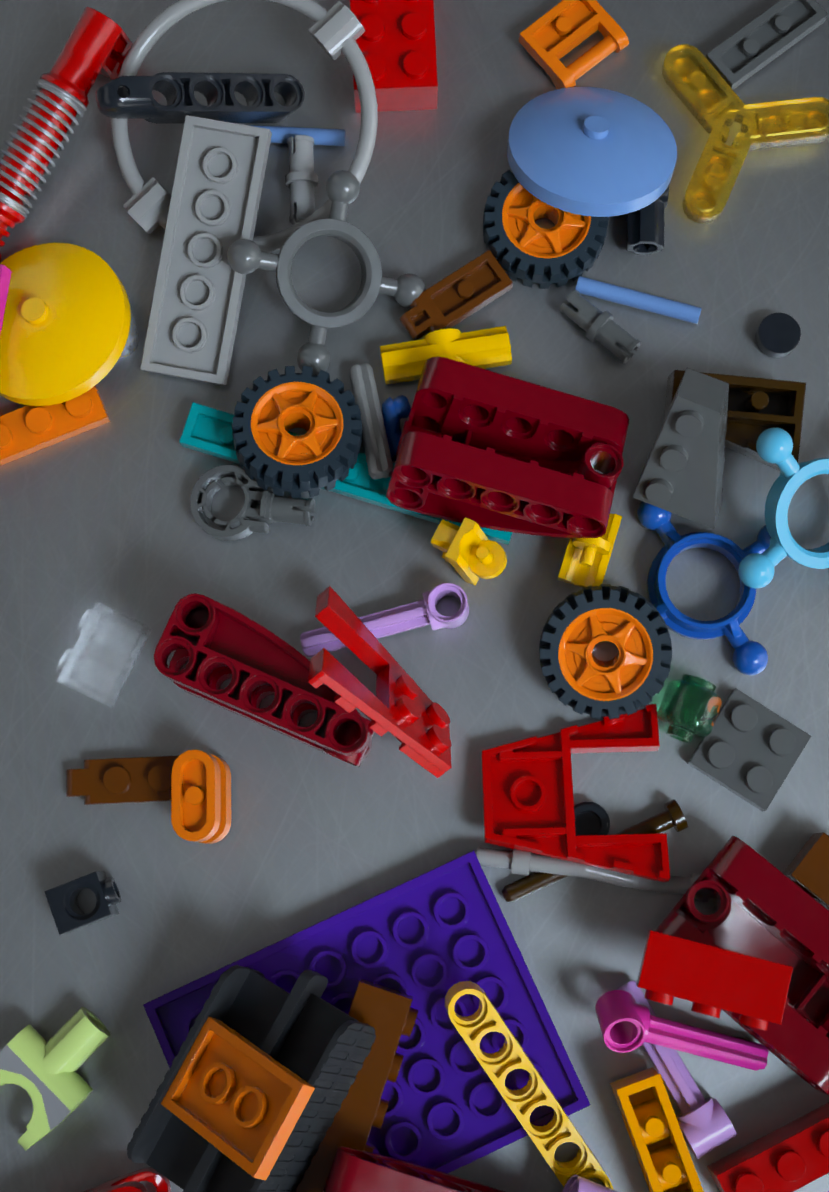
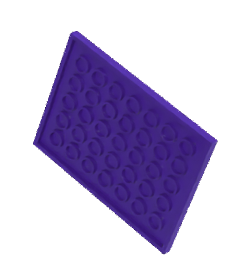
(421, 944)

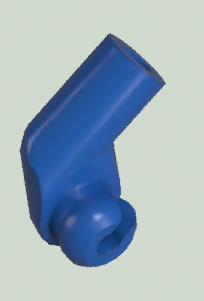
(392, 411)

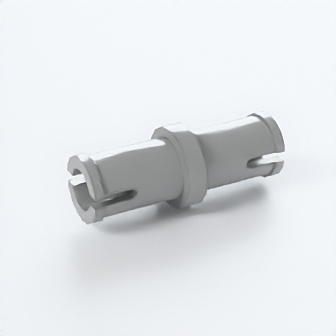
(301, 178)

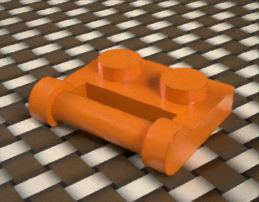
(565, 29)

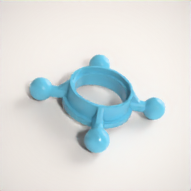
(758, 569)

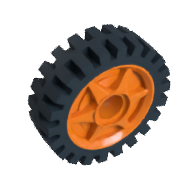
(536, 252)
(297, 402)
(611, 685)

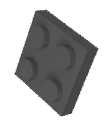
(749, 750)

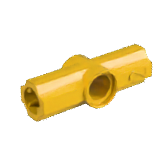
(477, 348)

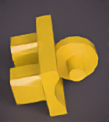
(469, 550)
(588, 558)

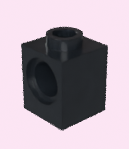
(64, 901)

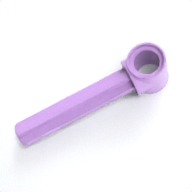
(396, 620)
(701, 1118)

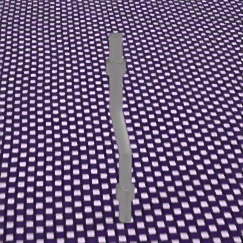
(523, 862)

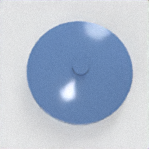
(591, 151)

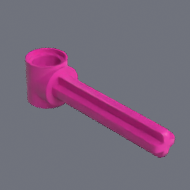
(629, 1025)

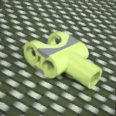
(50, 1070)

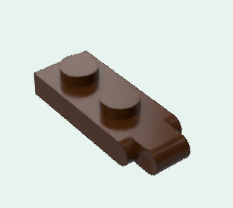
(457, 296)
(122, 780)

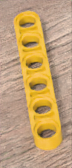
(532, 1095)

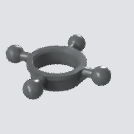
(246, 257)

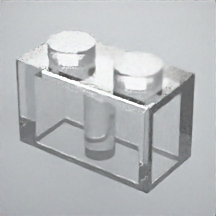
(103, 654)

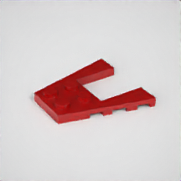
(398, 702)
(532, 799)

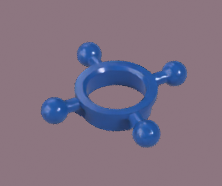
(748, 656)

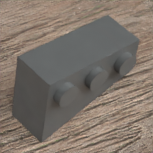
(688, 453)

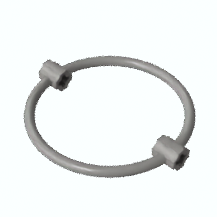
(333, 31)

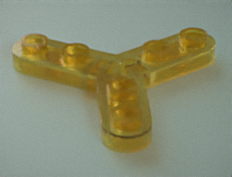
(716, 108)

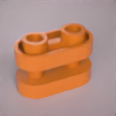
(200, 797)

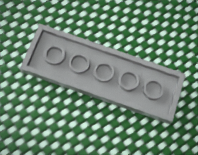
(195, 287)

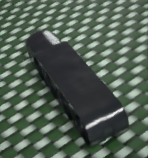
(137, 101)

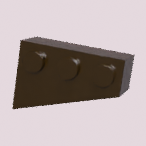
(753, 408)

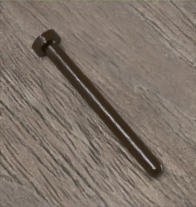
(659, 823)

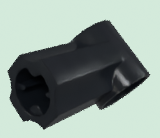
(646, 227)

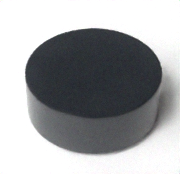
(778, 335)
(591, 819)

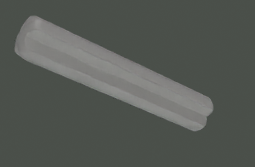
(373, 428)

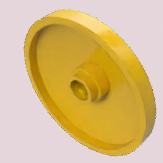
(60, 324)

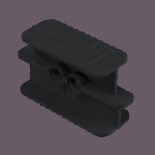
(295, 1030)

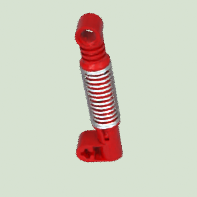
(92, 49)

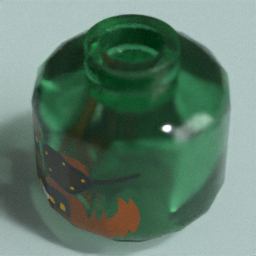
(689, 708)

